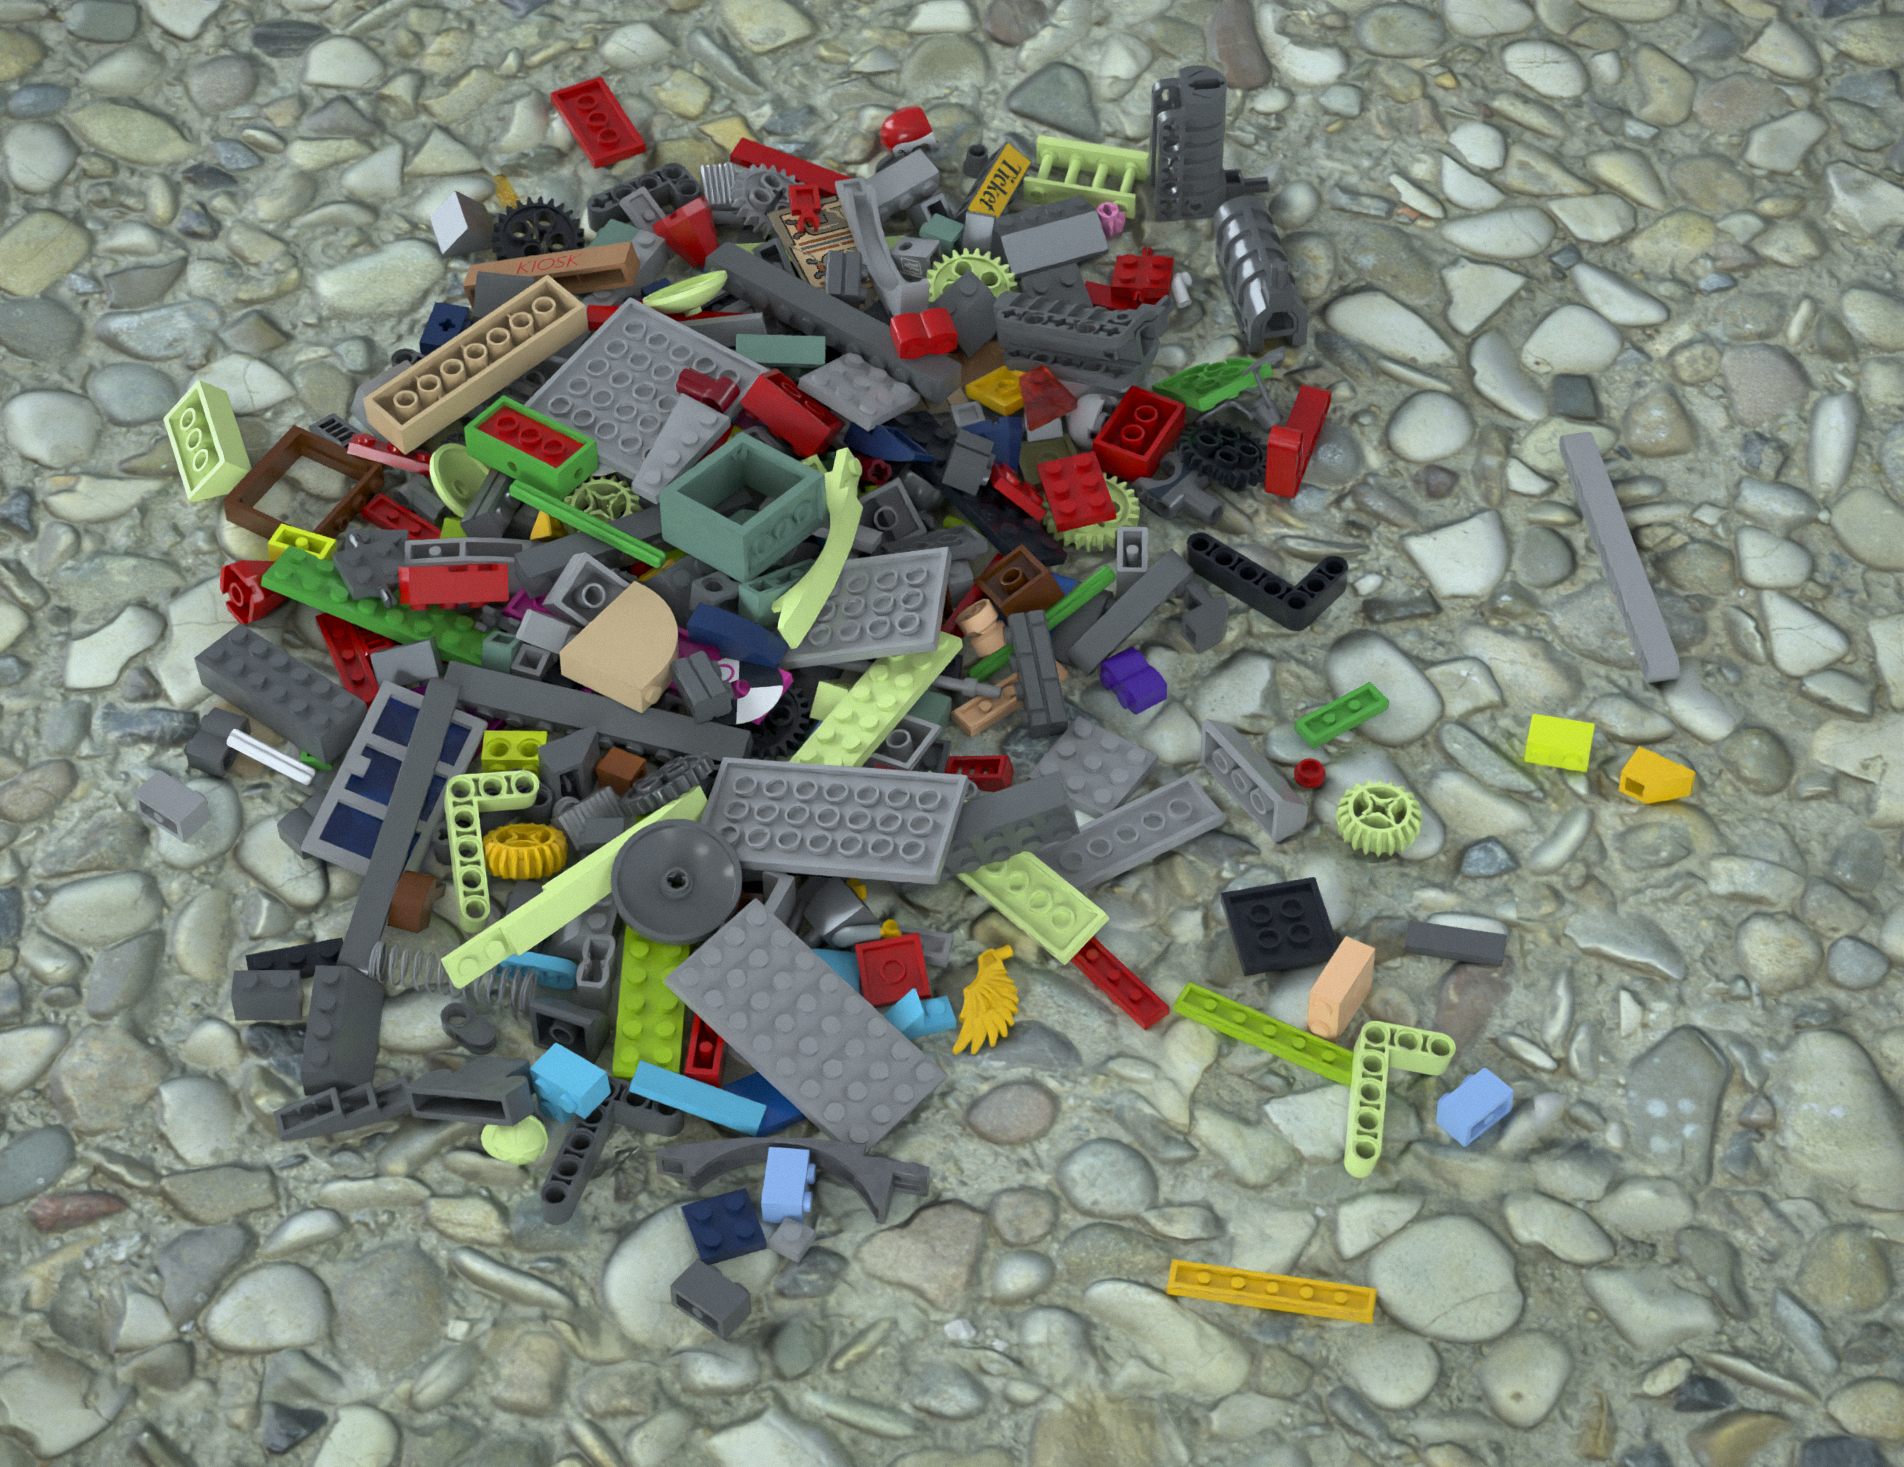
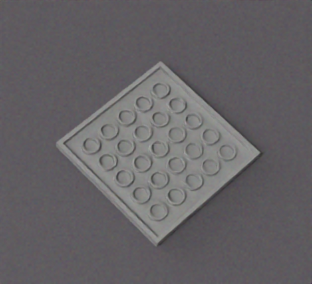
(626, 379)

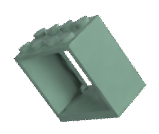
(767, 536)

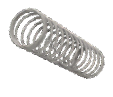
(381, 949)

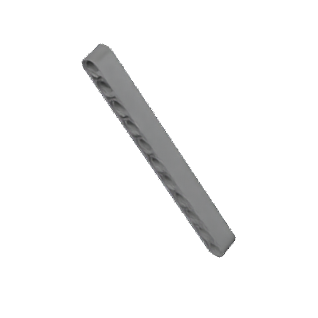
(1619, 558)

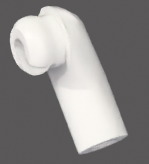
(1179, 287)

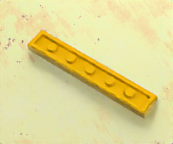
(1272, 1291)

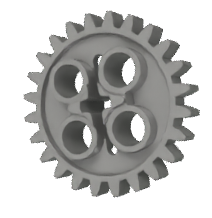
(755, 191)

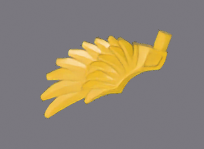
(988, 1002)

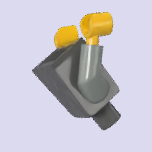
(843, 917)

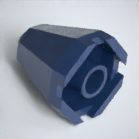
(1006, 438)

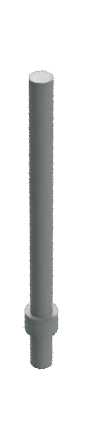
(968, 687)

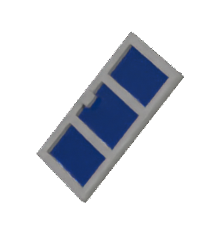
(362, 789)

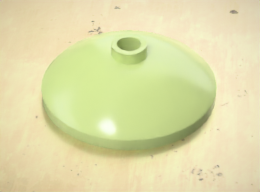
(688, 294)
(456, 476)

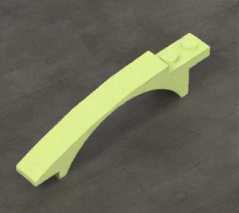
(806, 599)

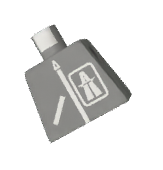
(916, 256)

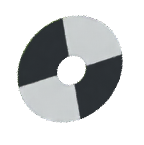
(764, 693)

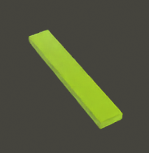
(1265, 1032)

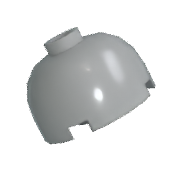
(1089, 418)

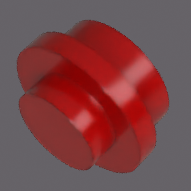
(1309, 773)

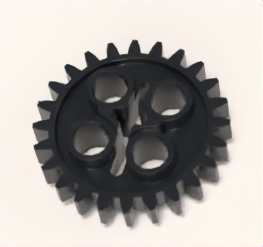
(562, 230)
(1223, 453)
(789, 706)

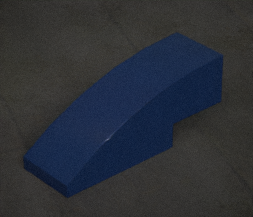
(886, 444)
(736, 637)

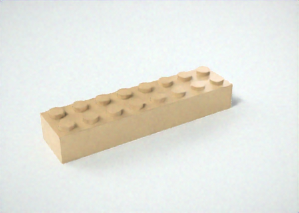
(476, 364)

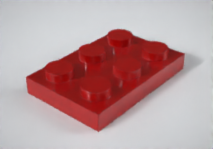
(1076, 491)

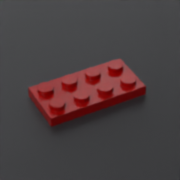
(598, 122)

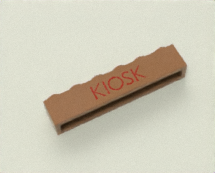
(574, 270)

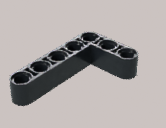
(1264, 591)

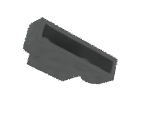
(481, 1092)

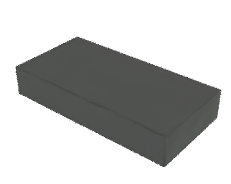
(978, 232)

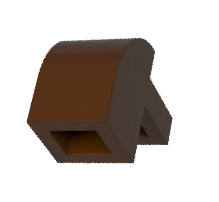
(414, 901)

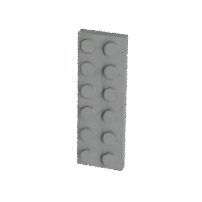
(1132, 834)

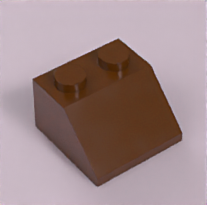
(1018, 585)

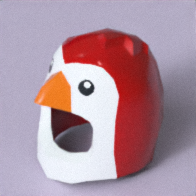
(907, 130)

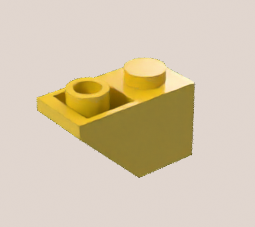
(1655, 778)

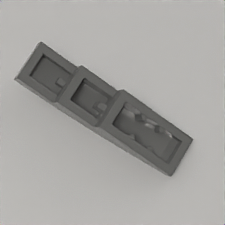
(336, 1112)

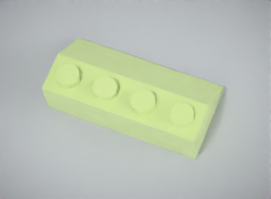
(207, 442)

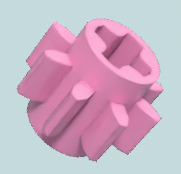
(1111, 219)

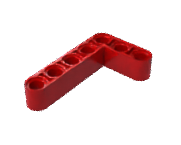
(1293, 445)

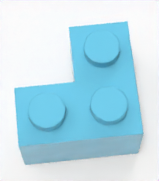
(567, 1084)

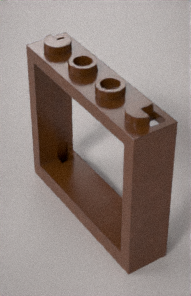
(279, 459)

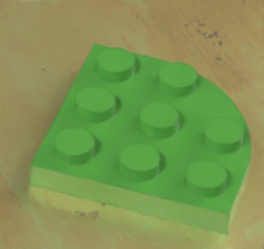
(1210, 383)

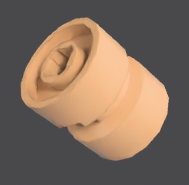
(982, 625)

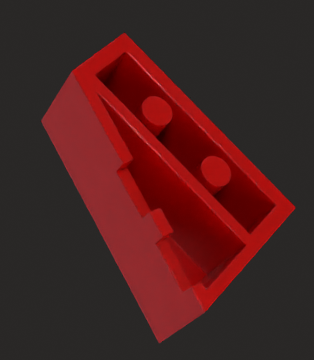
(453, 585)

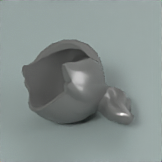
(922, 493)

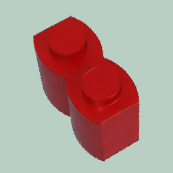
(923, 333)

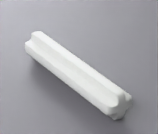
(271, 757)

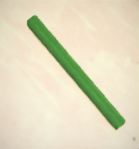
(587, 524)
(1054, 616)

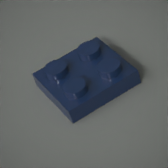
(724, 1227)

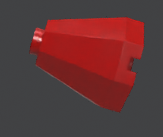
(690, 231)
(247, 597)

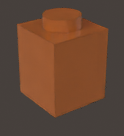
(620, 770)

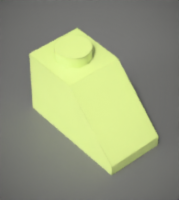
(828, 696)

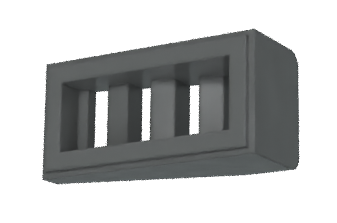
(331, 423)

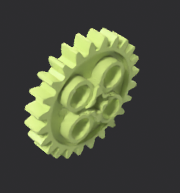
(983, 267)
(1102, 533)

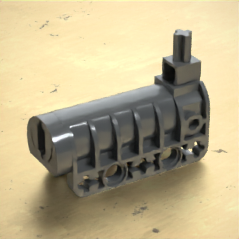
(1189, 147)
(1079, 338)

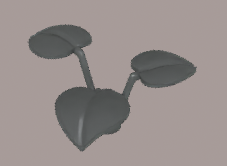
(1263, 409)

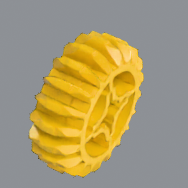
(524, 851)

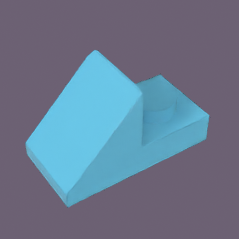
(921, 1018)

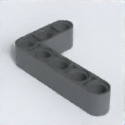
(1160, 582)
(583, 1134)

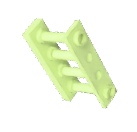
(1090, 158)

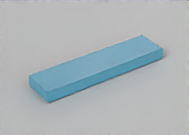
(697, 1098)

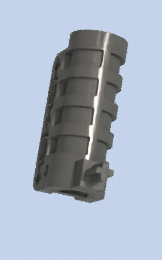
(1257, 275)

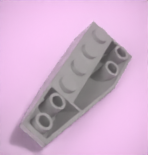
(469, 551)

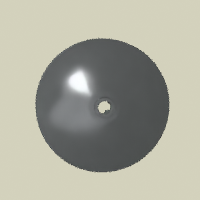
(673, 855)

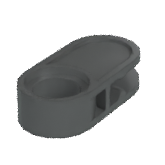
(474, 1033)

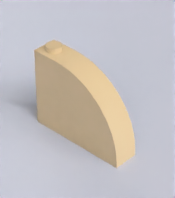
(626, 649)

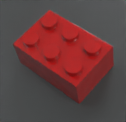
(791, 414)
(1139, 434)

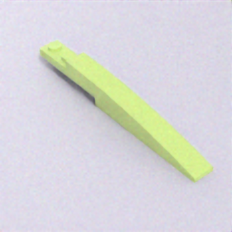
(559, 902)

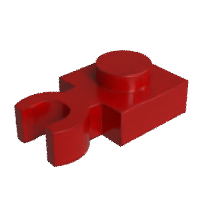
(805, 202)

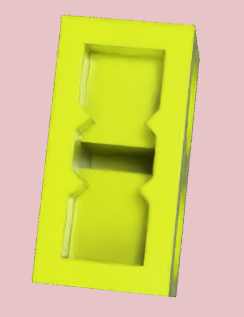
(512, 750)

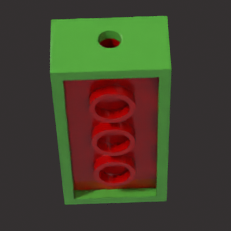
(531, 447)

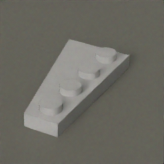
(681, 443)

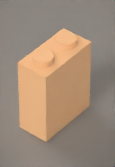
(1340, 989)

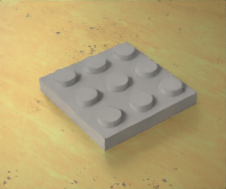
(859, 391)
(1096, 767)

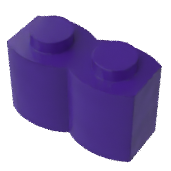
(1133, 680)

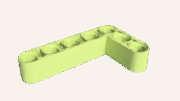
(471, 839)
(1378, 1057)

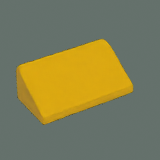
(547, 529)

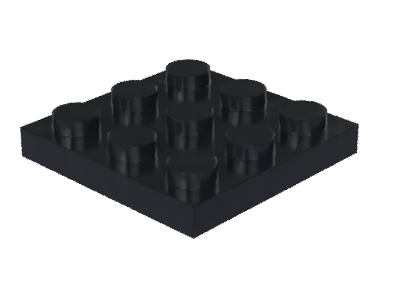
(1279, 926)

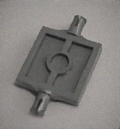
(370, 569)

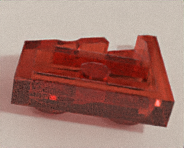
(1044, 397)

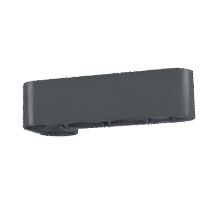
(666, 185)
(538, 813)

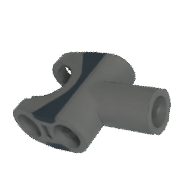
(1178, 492)

